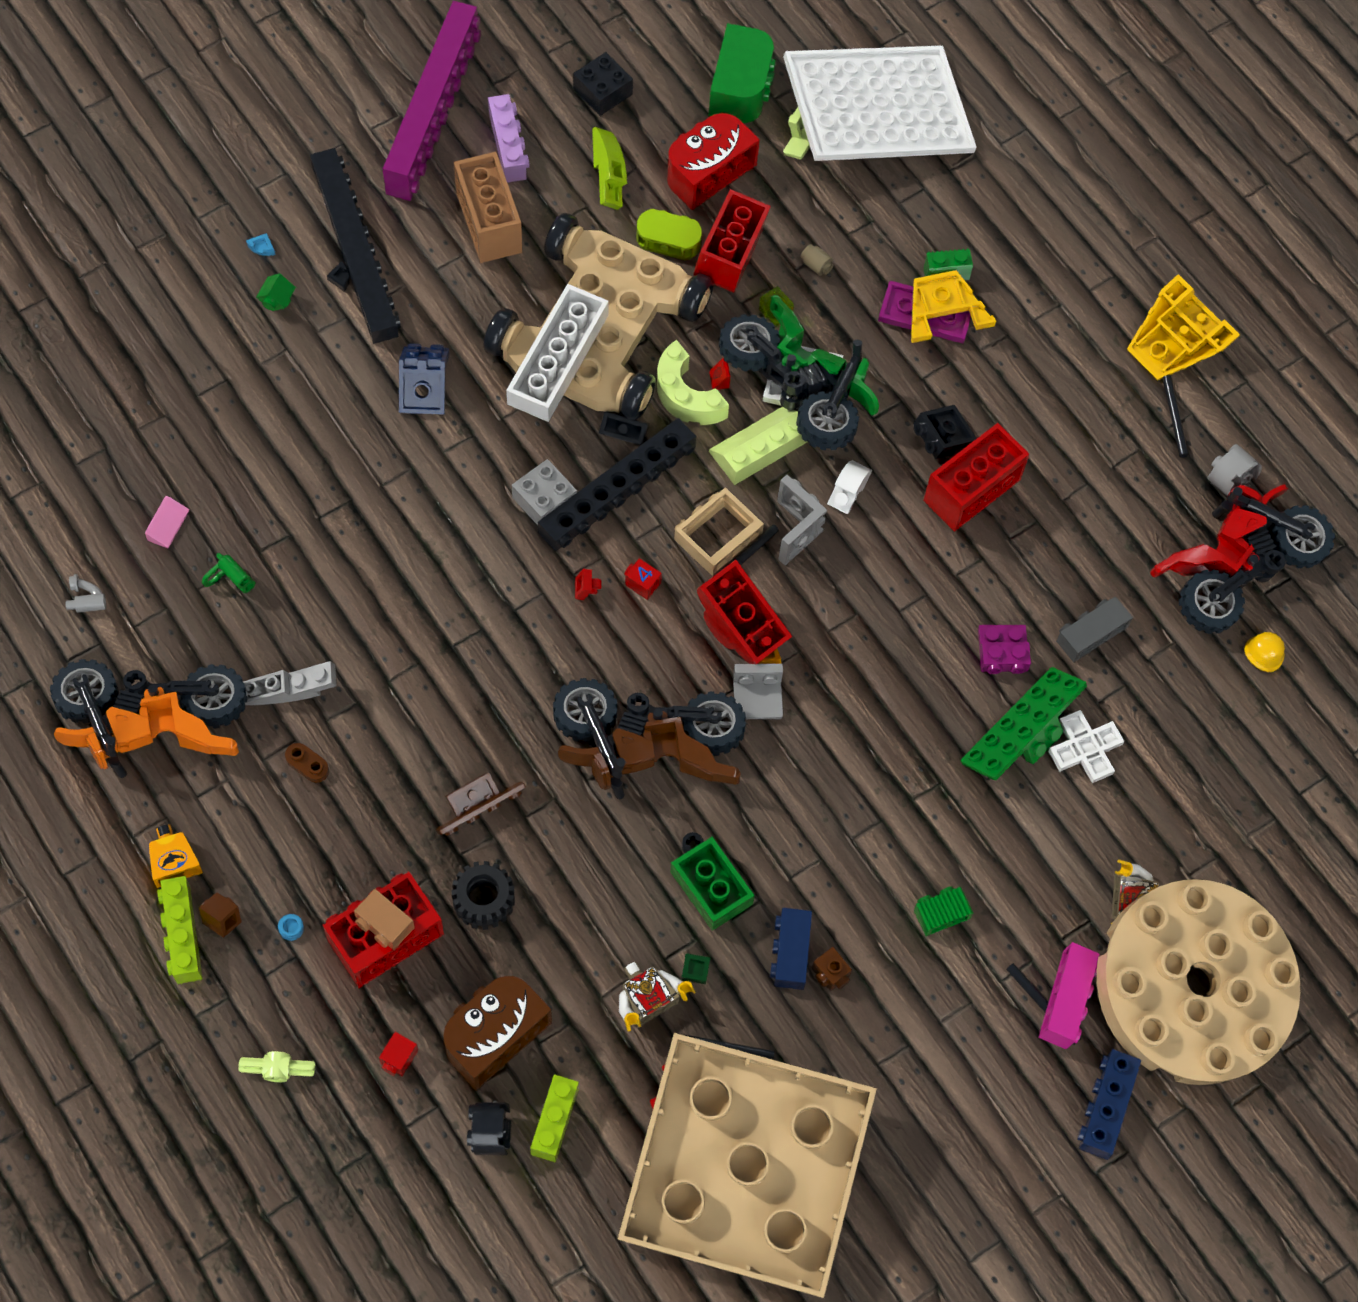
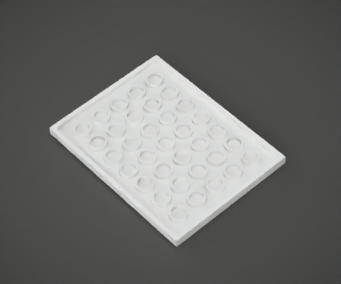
(879, 102)

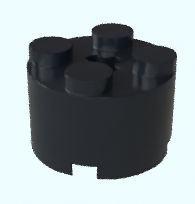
(489, 1128)

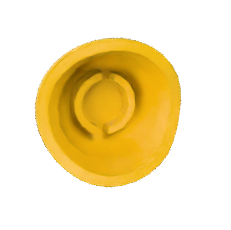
(1265, 651)

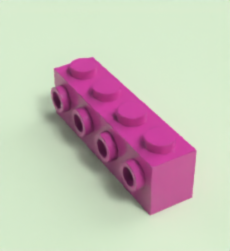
(1069, 996)

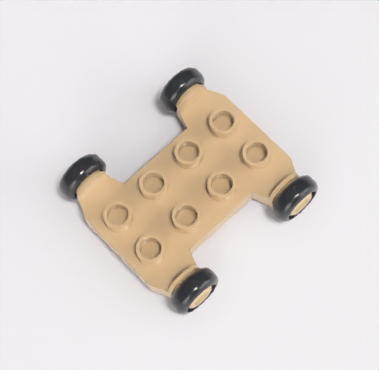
(636, 289)

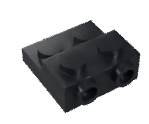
(943, 431)

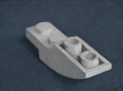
(292, 686)

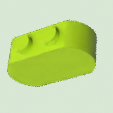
(668, 234)

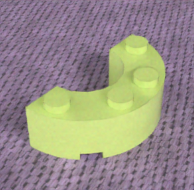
(681, 400)

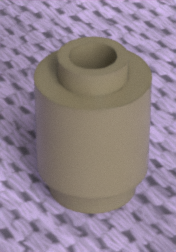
(817, 260)

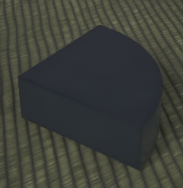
(339, 276)

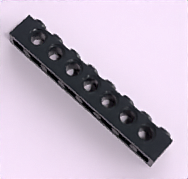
(621, 473)

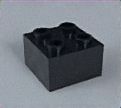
(602, 83)

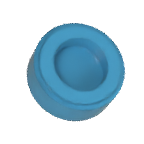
(290, 927)

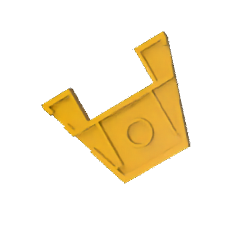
(942, 296)

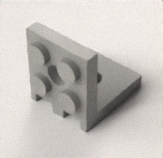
(806, 510)

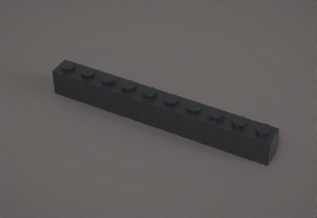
(354, 246)

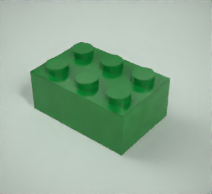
(712, 883)

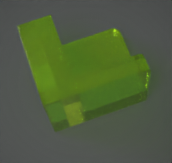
(764, 305)

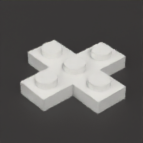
(1086, 746)

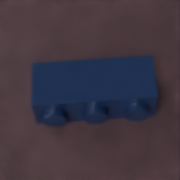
(791, 948)

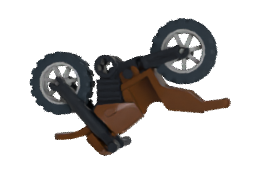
(647, 733)

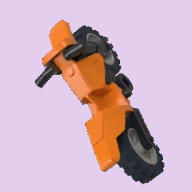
(145, 710)

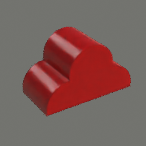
(741, 615)

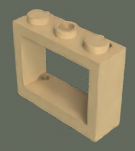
(733, 548)

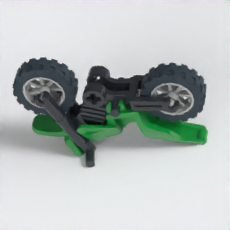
(814, 377)

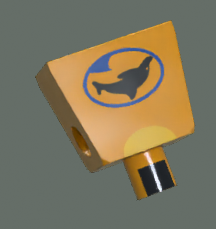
(172, 856)

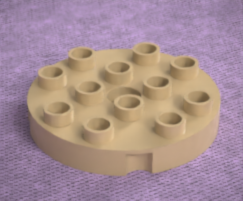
(1249, 974)

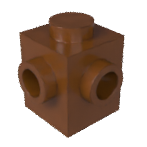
(220, 914)
(831, 970)

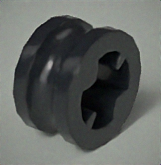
(691, 836)

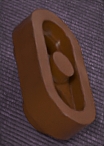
(304, 763)

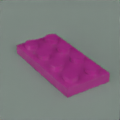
(898, 312)

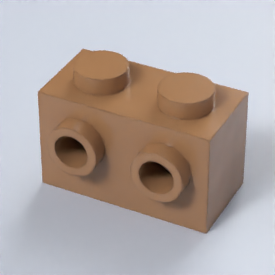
(383, 920)

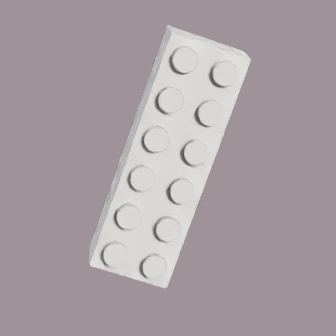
(557, 352)

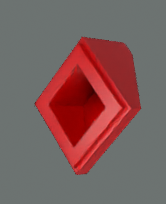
(720, 375)

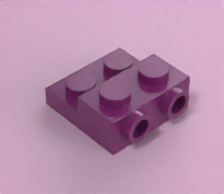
(1004, 649)

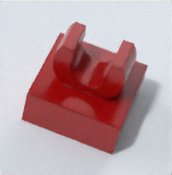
(586, 584)

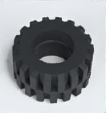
(483, 876)

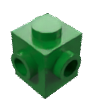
(276, 292)

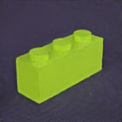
(554, 1118)

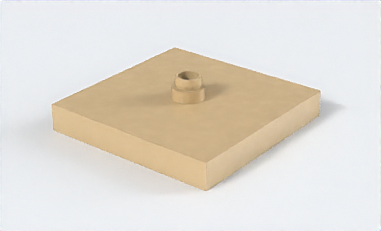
(748, 1165)

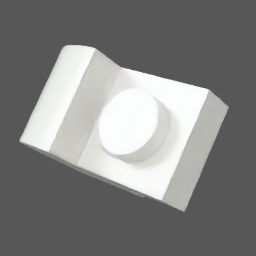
(848, 485)

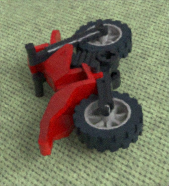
(1246, 546)

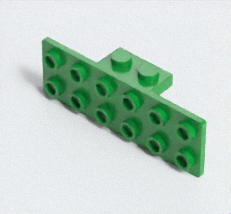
(1027, 727)

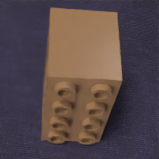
(488, 207)

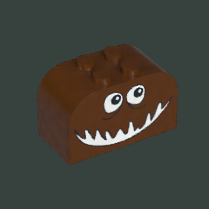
(494, 1028)

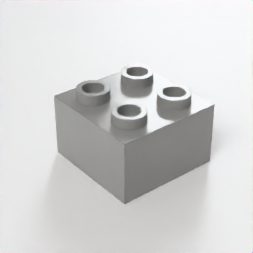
(542, 491)

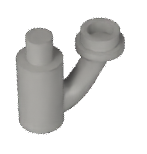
(85, 603)

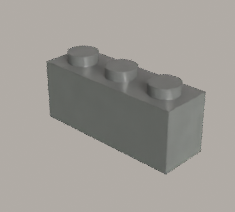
(1093, 628)

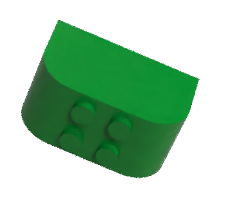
(743, 73)

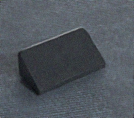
(623, 428)

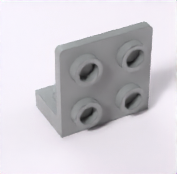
(759, 690)

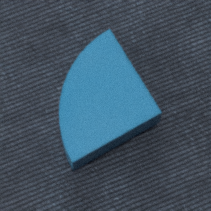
(261, 245)

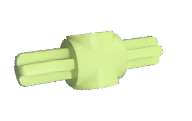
(276, 1066)

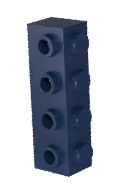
(1109, 1104)

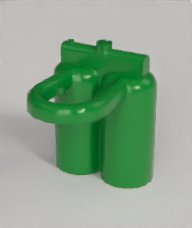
(232, 571)

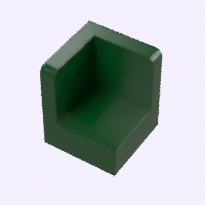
(695, 968)

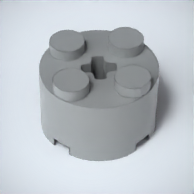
(1234, 469)

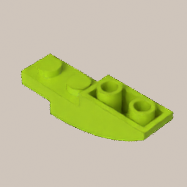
(611, 166)

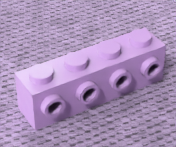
(507, 137)

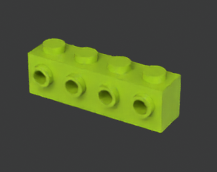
(181, 930)

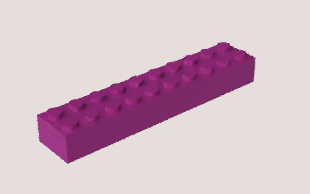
(431, 101)

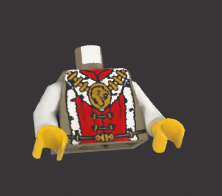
(1129, 885)
(649, 994)

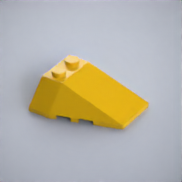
(1179, 332)

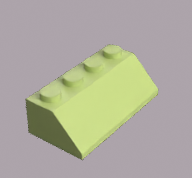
(758, 445)

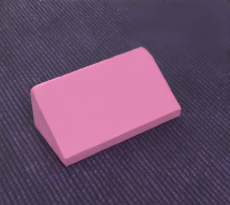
(166, 522)

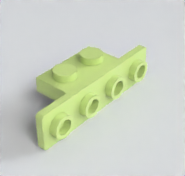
(799, 142)

